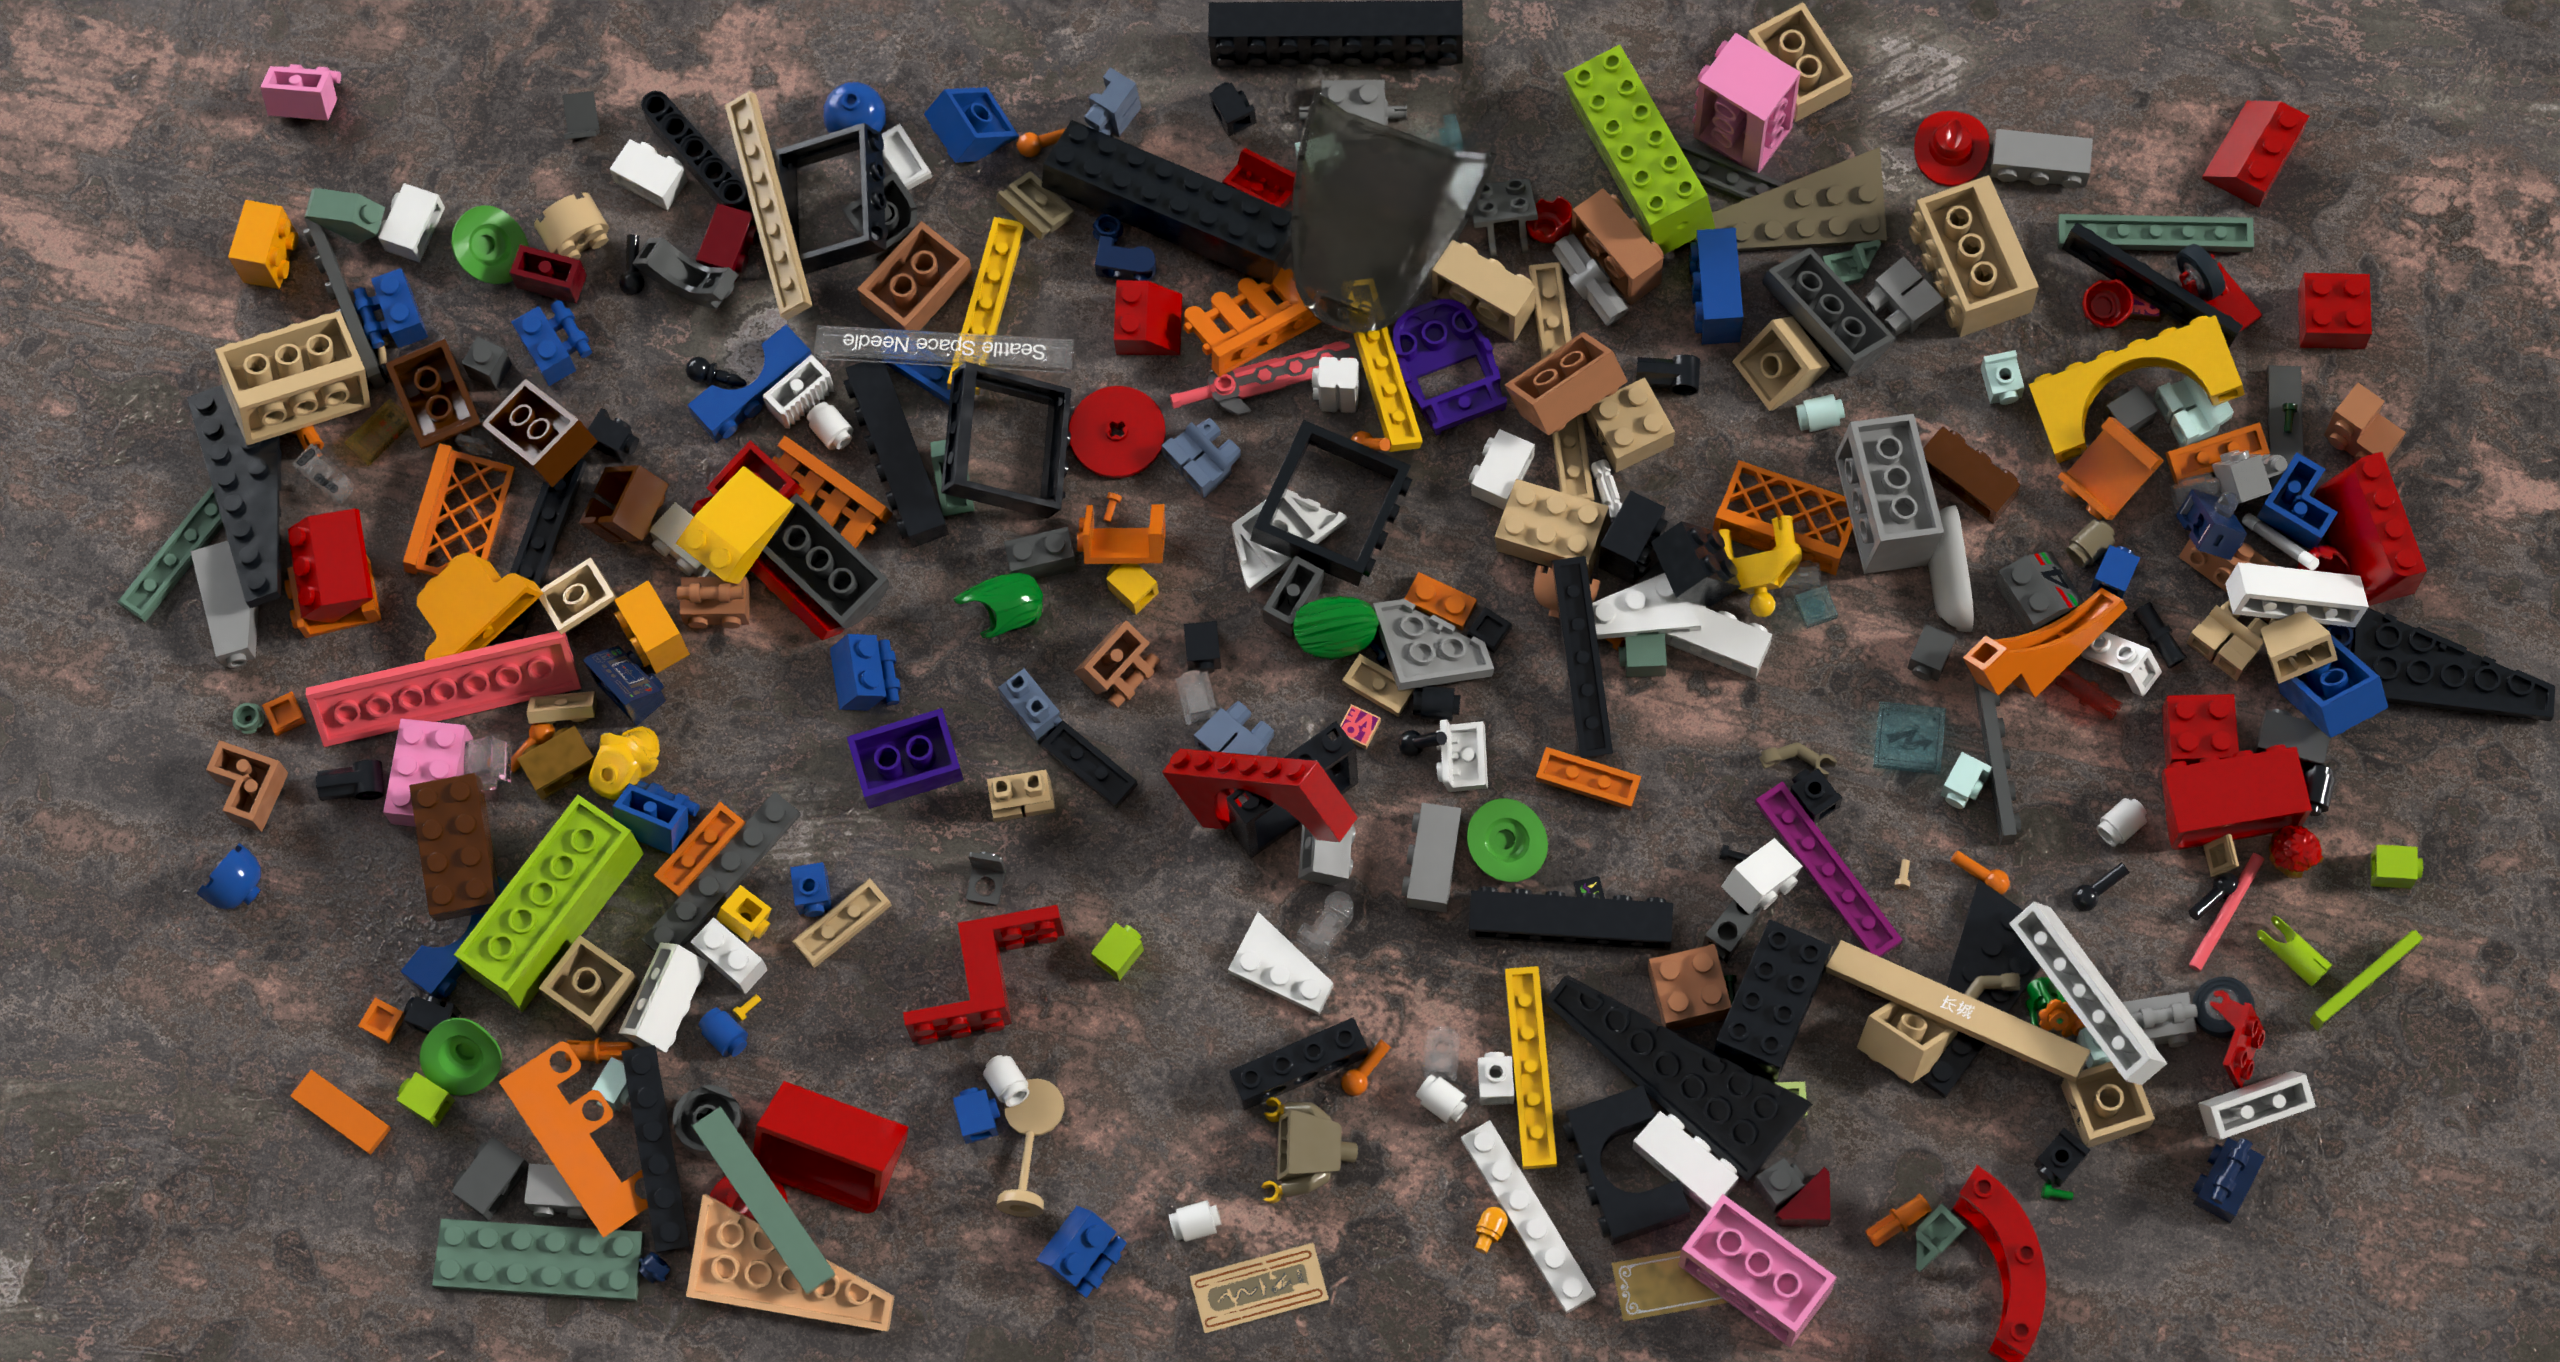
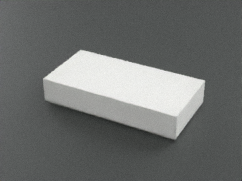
(904, 158)

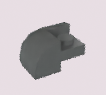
(899, 213)

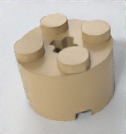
(572, 226)

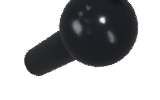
(632, 281)
(1412, 742)
(2222, 887)
(2087, 896)

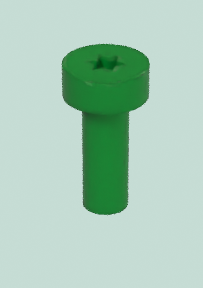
(2048, 1191)

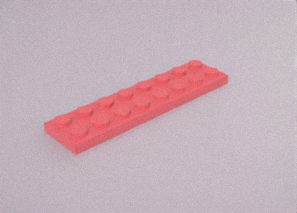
(443, 687)

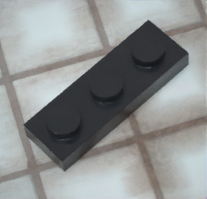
(1089, 764)

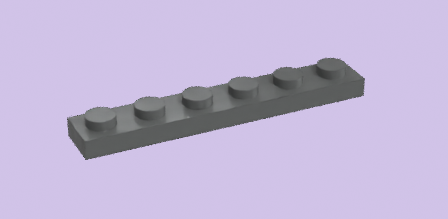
(338, 289)
(1999, 759)
(723, 873)

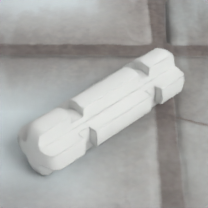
(1606, 486)

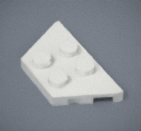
(1295, 516)

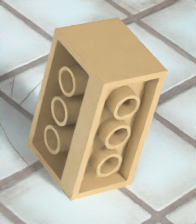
(1973, 256)
(293, 377)

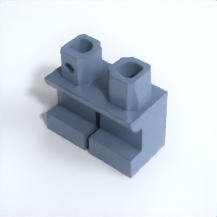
(1115, 106)
(1198, 458)
(1030, 705)
(1227, 734)

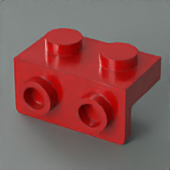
(1261, 179)

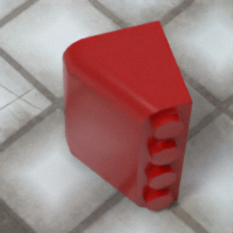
(2373, 529)
(2234, 796)
(828, 1147)

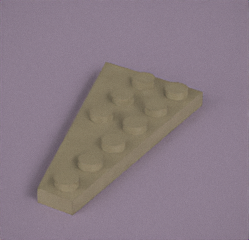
(1818, 210)

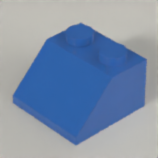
(969, 123)

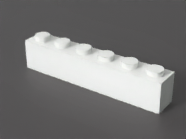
(2088, 993)

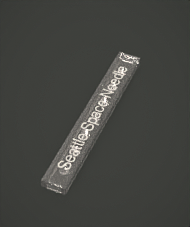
(943, 348)

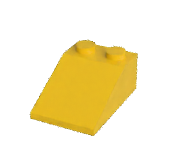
(735, 526)

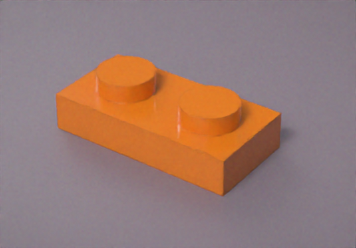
(1441, 600)

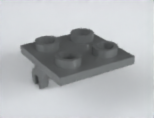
(1504, 203)

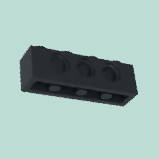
(1299, 1063)

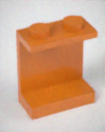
(2110, 470)
(1122, 544)
(363, 615)

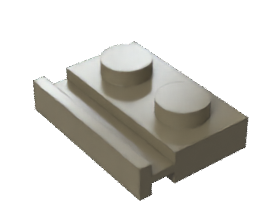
(1035, 206)

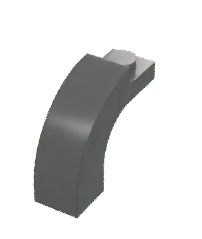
(683, 275)

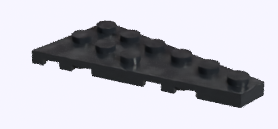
(2442, 674)
(1985, 949)

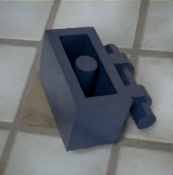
(2228, 1179)

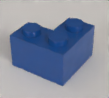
(2293, 509)

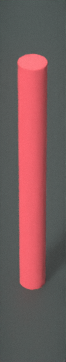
(2226, 913)

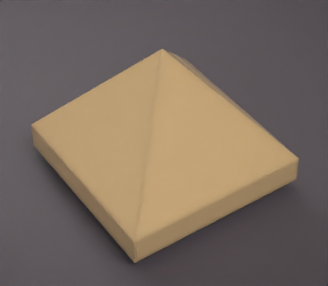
(2221, 855)

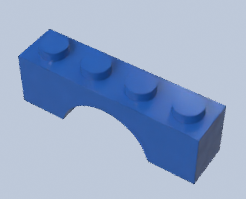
(722, 410)
(436, 968)

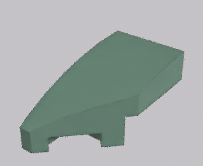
(1853, 264)
(1935, 1235)

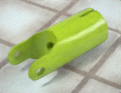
(2296, 953)

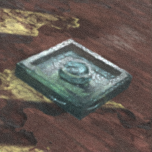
(1909, 737)

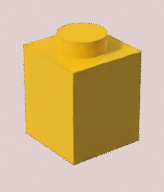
(1132, 586)

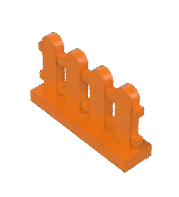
(1249, 337)
(838, 501)

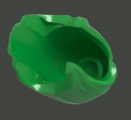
(1010, 599)
(1335, 627)

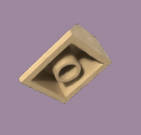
(1780, 362)
(577, 596)
(1904, 1040)

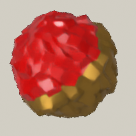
(2294, 850)

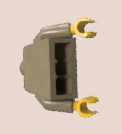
(1307, 1148)

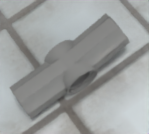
(1590, 279)

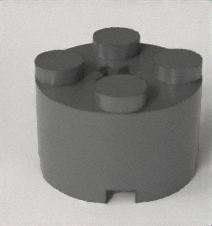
(697, 1105)

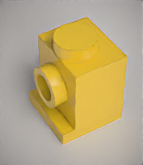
(744, 906)

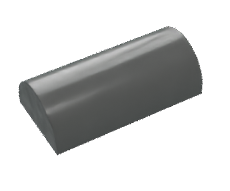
(1829, 311)
(826, 565)

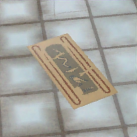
(1259, 1288)

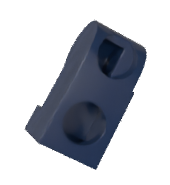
(1124, 263)

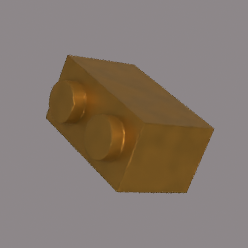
(557, 762)

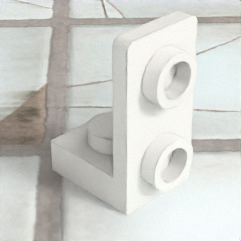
(2126, 657)

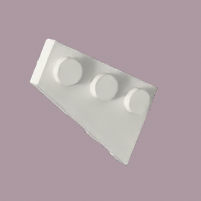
(1643, 609)
(1279, 967)

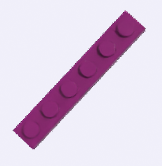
(1828, 870)

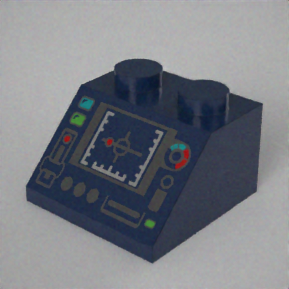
(625, 682)

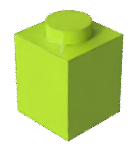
(2395, 866)
(1118, 950)
(424, 1099)

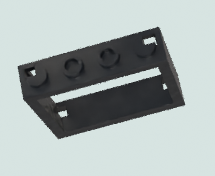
(872, 185)
(958, 439)
(1291, 545)
(1264, 822)

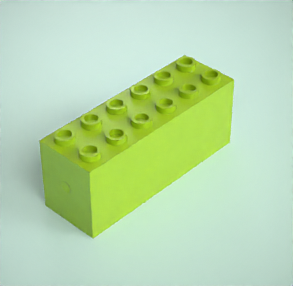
(1639, 149)
(549, 903)

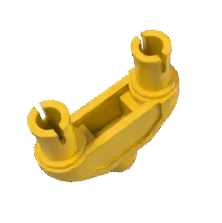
(1766, 569)

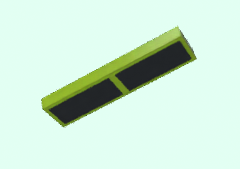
(2365, 979)

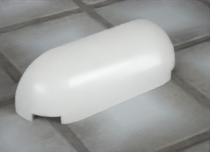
(1950, 574)

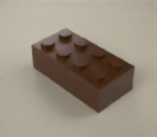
(455, 846)

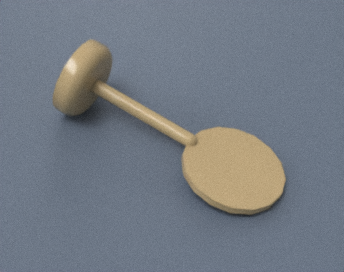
(1032, 1118)

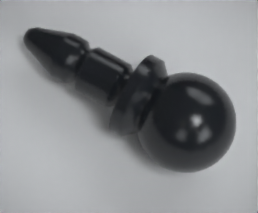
(699, 370)

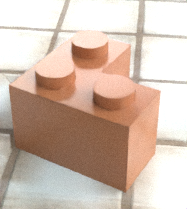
(2360, 427)
(253, 780)

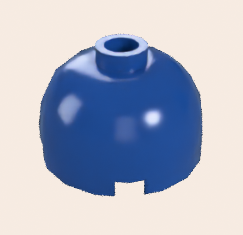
(853, 105)
(233, 880)

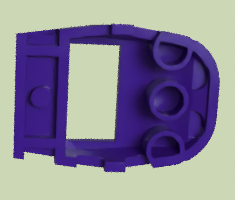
(1437, 338)

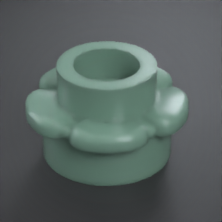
(242, 712)

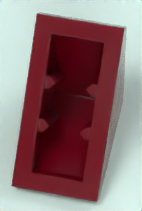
(1810, 1205)

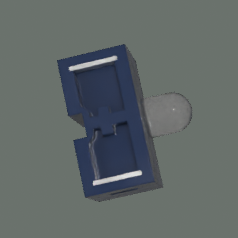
(2212, 523)

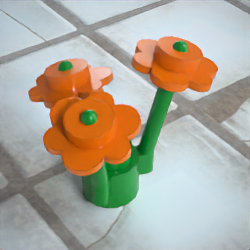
(2053, 1008)

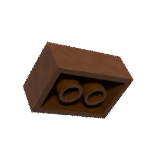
(539, 432)

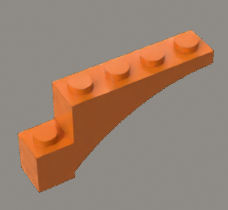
(2041, 655)

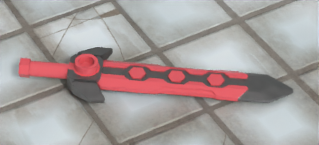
(1263, 377)

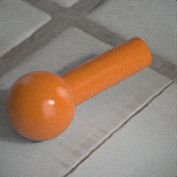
(1030, 144)
(1367, 439)
(538, 734)
(1993, 878)
(1355, 1080)

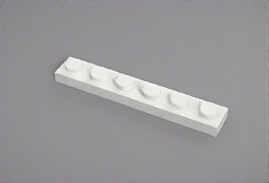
(1528, 1217)

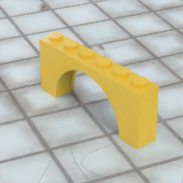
(2192, 350)

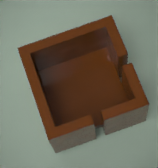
(636, 497)

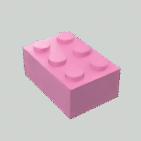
(422, 754)

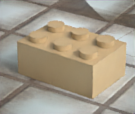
(1804, 46)
(1485, 288)
(1551, 525)

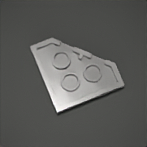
(1428, 648)

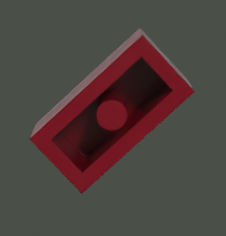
(728, 239)
(548, 274)

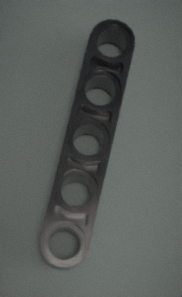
(689, 141)

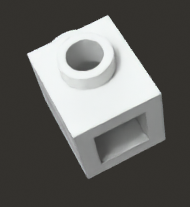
(1495, 1079)

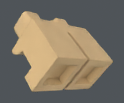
(2219, 628)
(1024, 789)

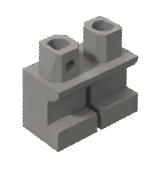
(1905, 296)

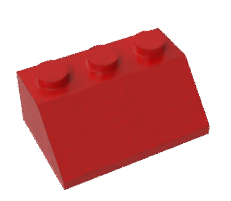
(2256, 149)
(330, 565)

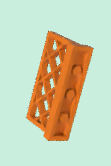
(434, 500)
(1760, 534)

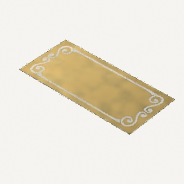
(1659, 1287)

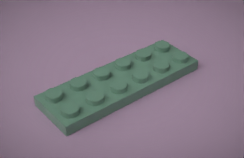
(538, 1260)

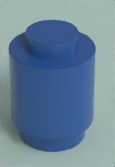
(723, 1032)

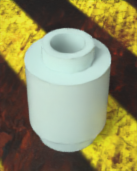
(1820, 413)

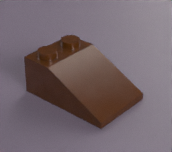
(433, 393)

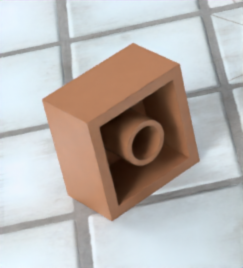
(1689, 988)

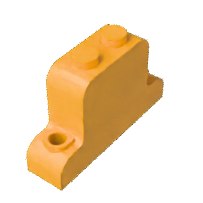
(472, 604)

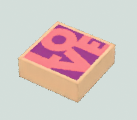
(1360, 726)

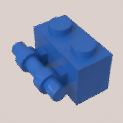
(398, 307)
(544, 345)
(864, 672)
(655, 815)
(1077, 1247)

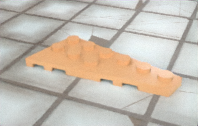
(742, 1268)

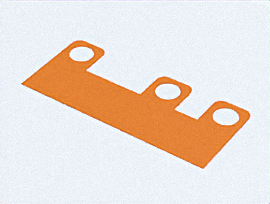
(568, 1142)

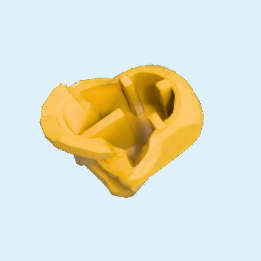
(623, 761)

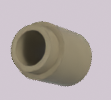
(2090, 543)

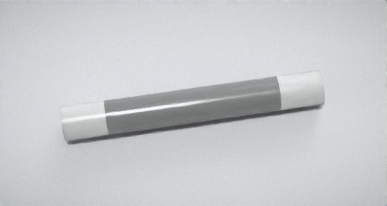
(2280, 541)

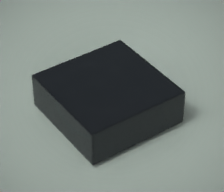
(1490, 629)

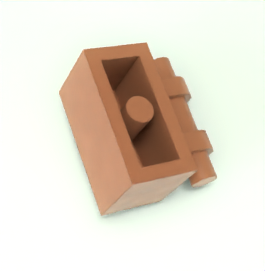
(714, 602)
(1111, 658)

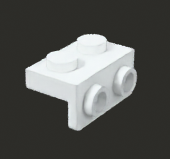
(1463, 756)

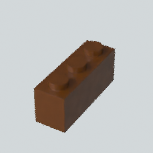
(1970, 474)

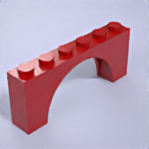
(1296, 785)

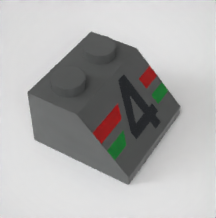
(2037, 590)

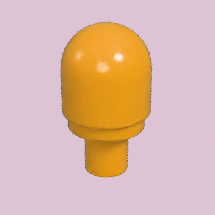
(1490, 1228)

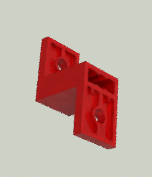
(984, 974)

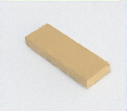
(841, 923)

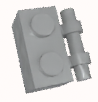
(2248, 473)
(2165, 1018)

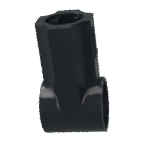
(1678, 374)
(361, 781)

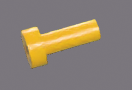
(740, 1012)

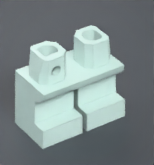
(2190, 411)

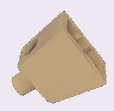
(2297, 645)

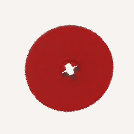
(1115, 455)

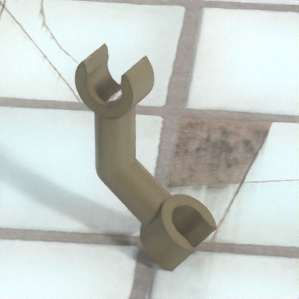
(1773, 756)
(2005, 982)

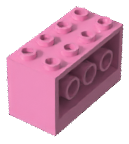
(1745, 103)
(1756, 1270)

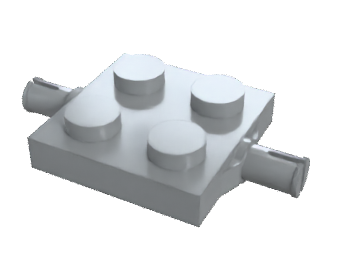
(1360, 98)

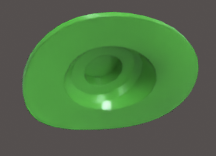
(487, 243)
(1507, 840)
(460, 1056)

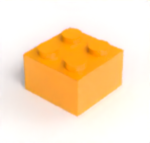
(263, 244)
(650, 628)

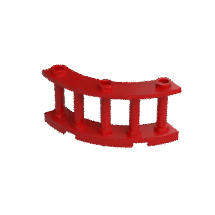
(2018, 1260)

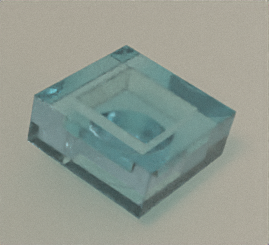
(1450, 133)
(1816, 606)

